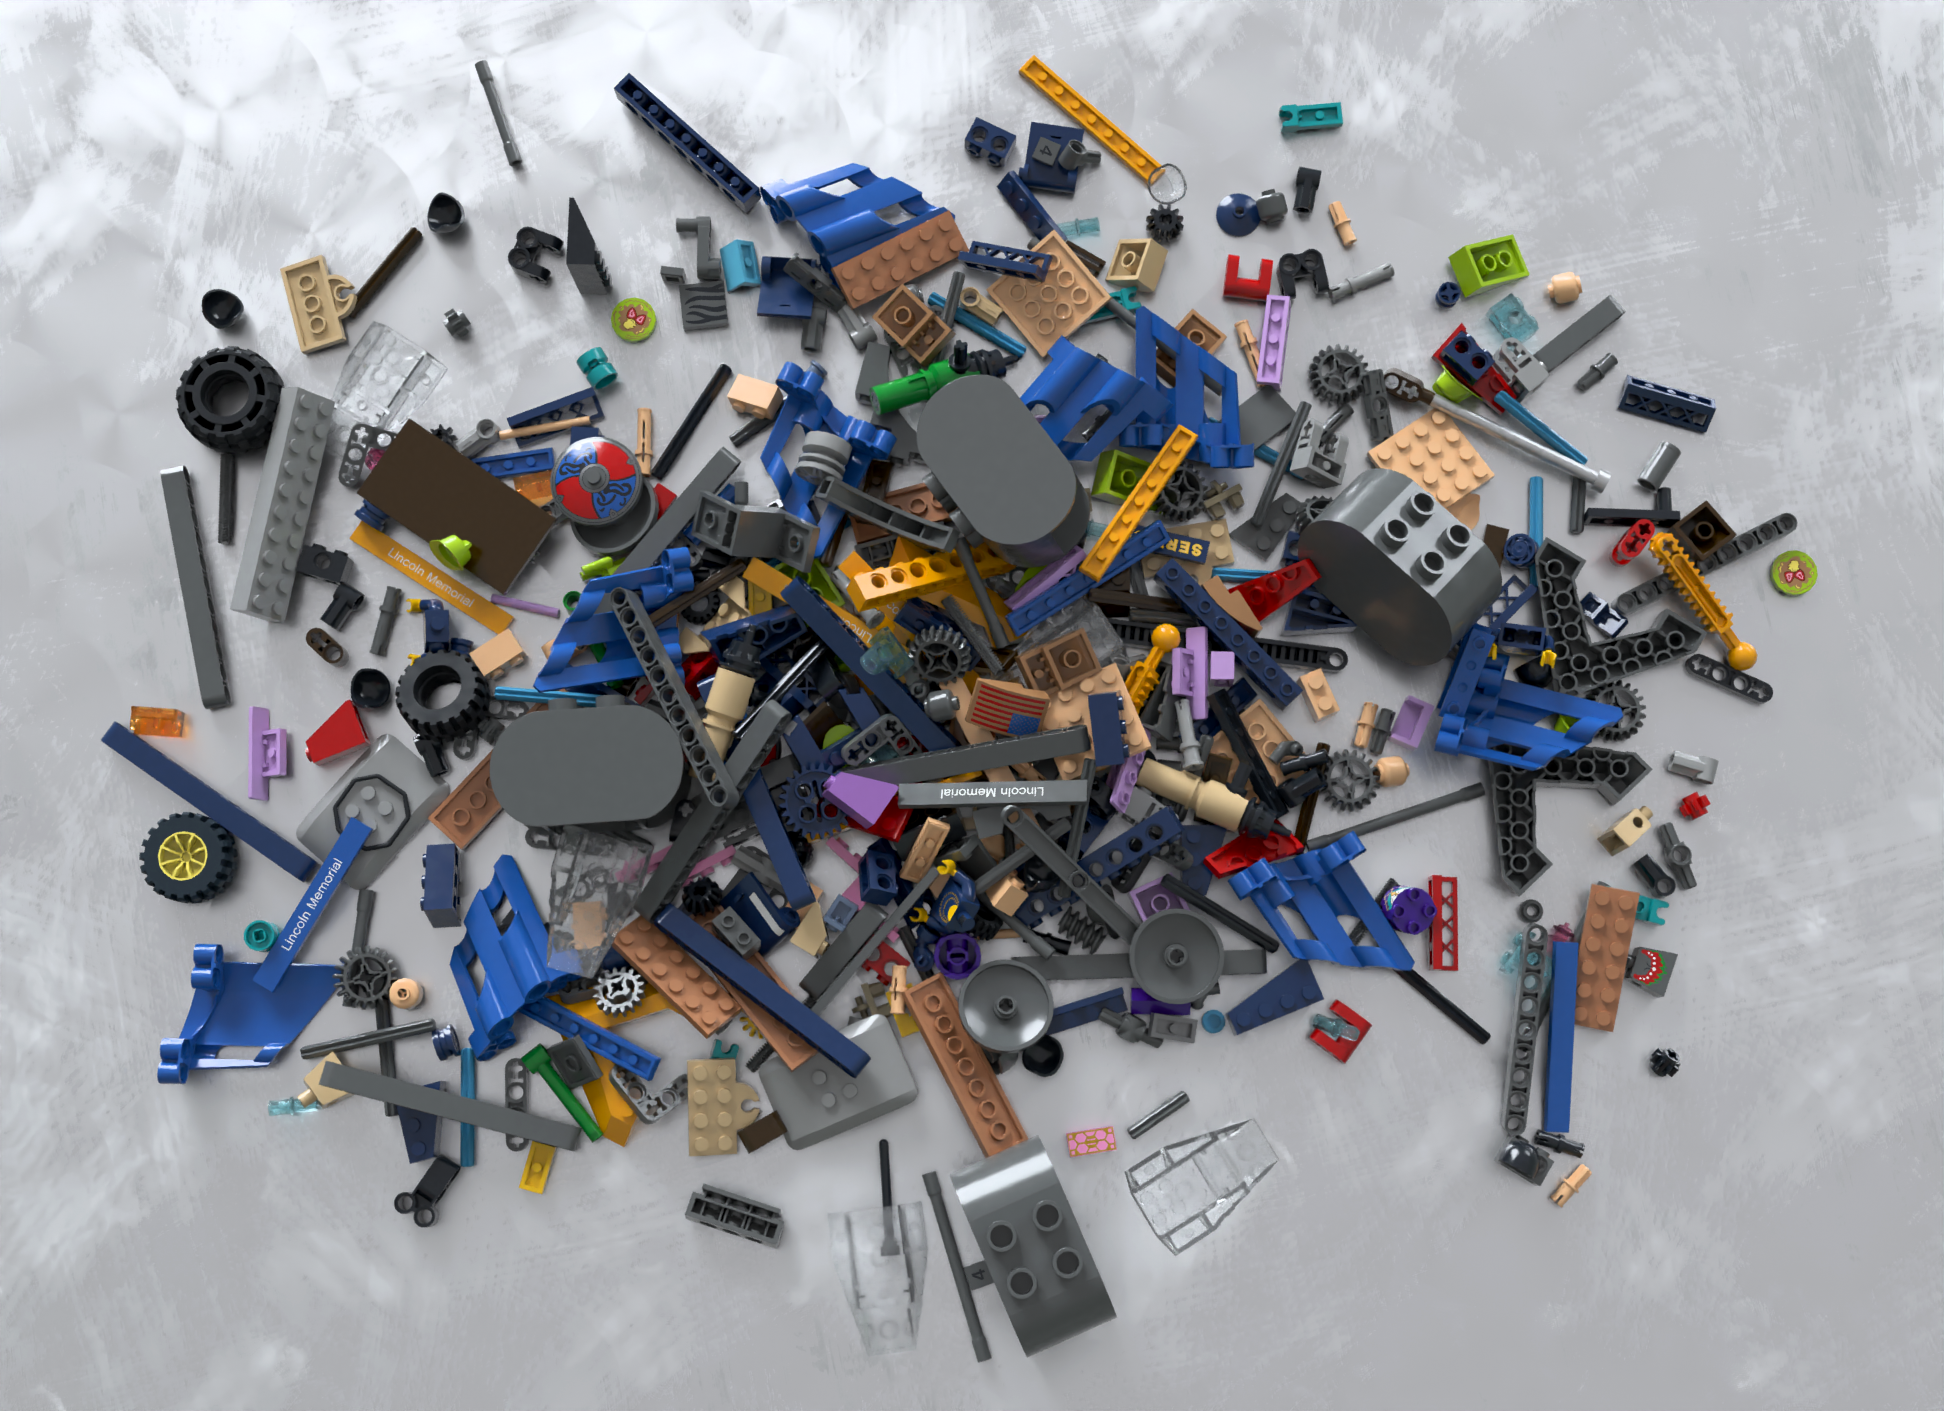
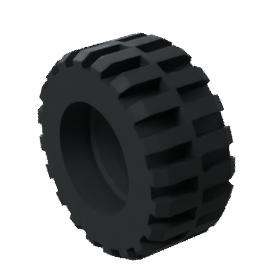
(427, 675)

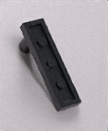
(1661, 518)

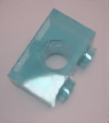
(1512, 307)

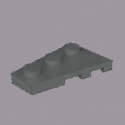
(1277, 522)

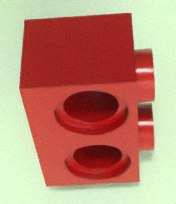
(697, 667)
(887, 955)

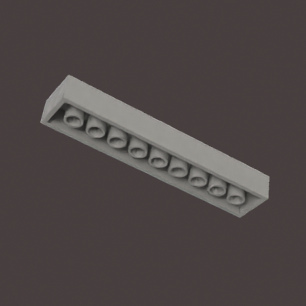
(282, 505)

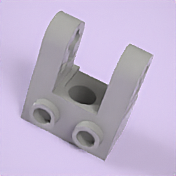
(1526, 372)
(1310, 462)
(1142, 807)

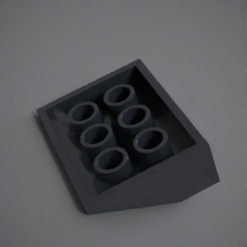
(583, 256)

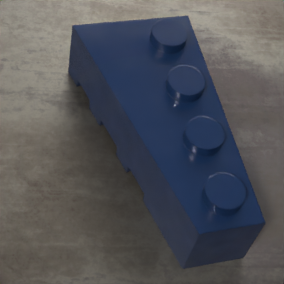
(773, 631)
(1280, 996)

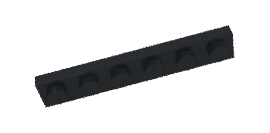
(1246, 751)

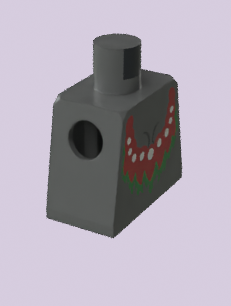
(1650, 970)

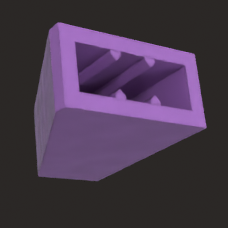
(859, 796)

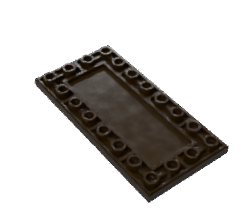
(447, 494)

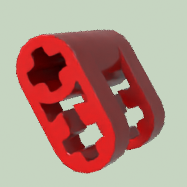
(1245, 287)
(1633, 538)
(1341, 1048)

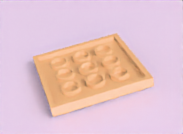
(1054, 306)
(1435, 457)
(1071, 708)
(1266, 735)

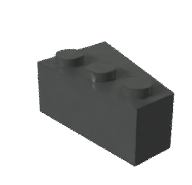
(1159, 710)

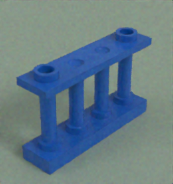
(1465, 671)

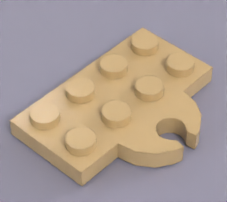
(317, 303)
(1218, 554)
(716, 1106)

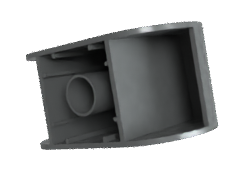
(1000, 473)
(1401, 566)
(590, 768)
(1033, 1246)

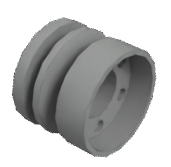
(823, 456)

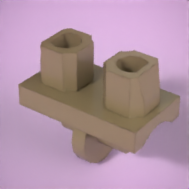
(1214, 505)
(871, 991)

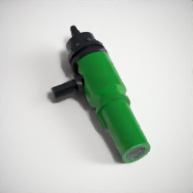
(924, 384)

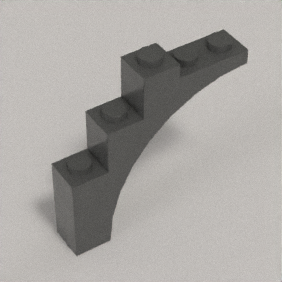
(873, 373)
(887, 517)

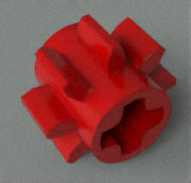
(1694, 805)

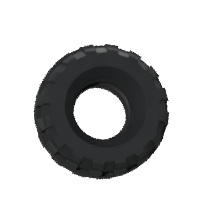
(243, 429)

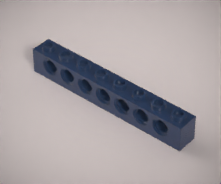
(687, 143)
(1227, 634)
(1171, 830)

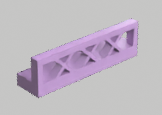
(1274, 341)
(1046, 578)

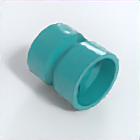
(595, 366)
(261, 935)

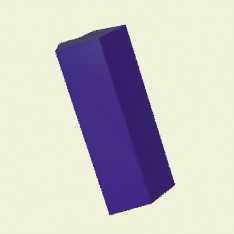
(1145, 1004)

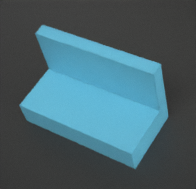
(740, 265)

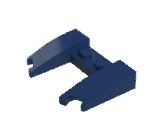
(807, 752)

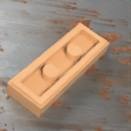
(924, 850)

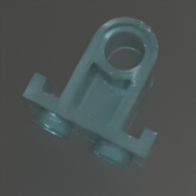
(886, 654)
(1512, 957)

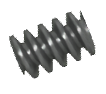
(1081, 930)

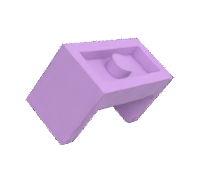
(1221, 669)
(1411, 723)

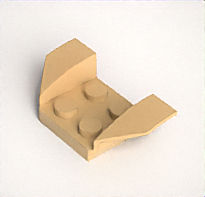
(730, 611)

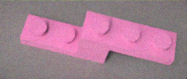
(702, 868)
(853, 891)

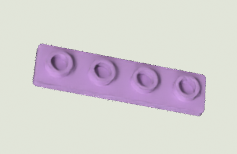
(1191, 671)
(266, 753)
(1123, 778)

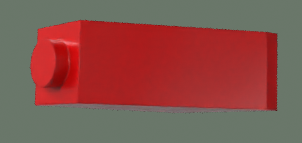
(338, 736)

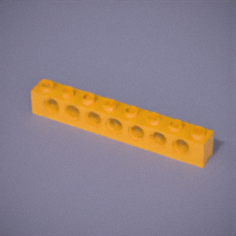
(920, 577)

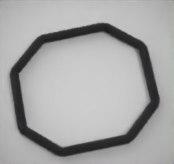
(390, 784)

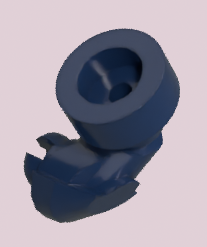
(922, 954)

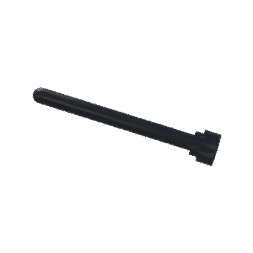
(885, 1173)

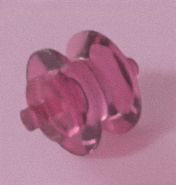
(373, 457)
(1561, 933)

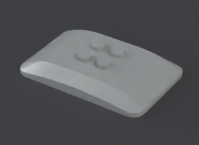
(375, 806)
(825, 1101)

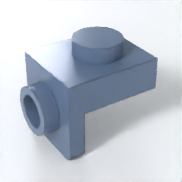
(839, 913)

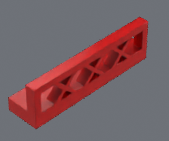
(1438, 923)

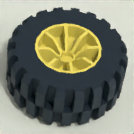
(188, 858)

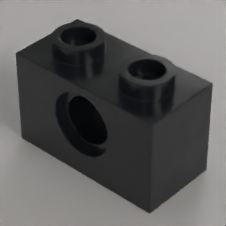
(311, 561)

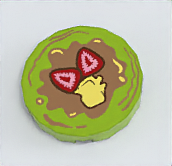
(633, 320)
(1793, 573)

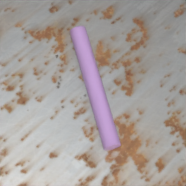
(524, 605)

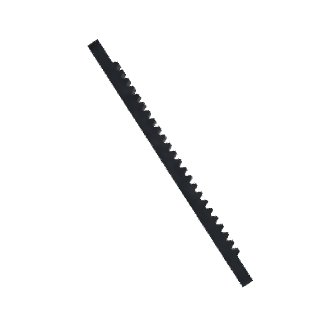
(1282, 652)

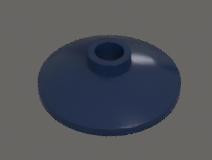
(1236, 224)

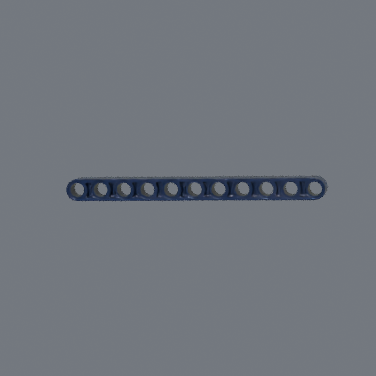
(850, 650)
(209, 801)
(771, 829)
(762, 991)

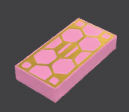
(1091, 1141)

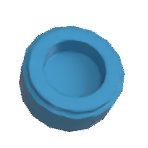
(1213, 1021)

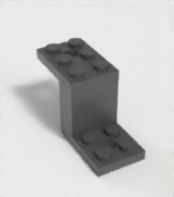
(755, 531)

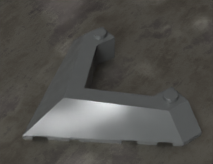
(1589, 665)
(1515, 808)

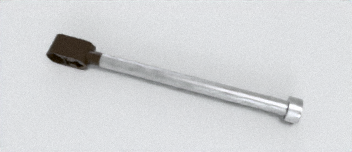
(1598, 479)

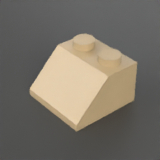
(1137, 264)
(812, 932)

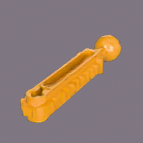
(1697, 593)
(1143, 675)

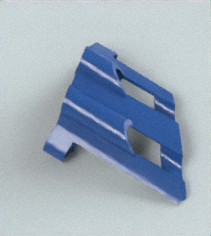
(846, 223)
(1080, 382)
(815, 412)
(1217, 442)
(583, 627)
(1506, 714)
(1321, 889)
(512, 962)

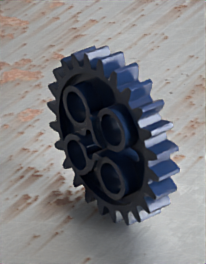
(795, 803)

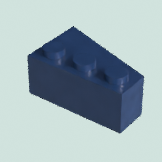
(1314, 614)
(1108, 728)
(1200, 842)
(441, 885)
(421, 1130)

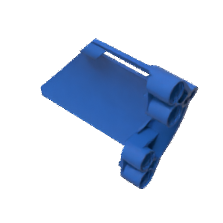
(239, 1012)

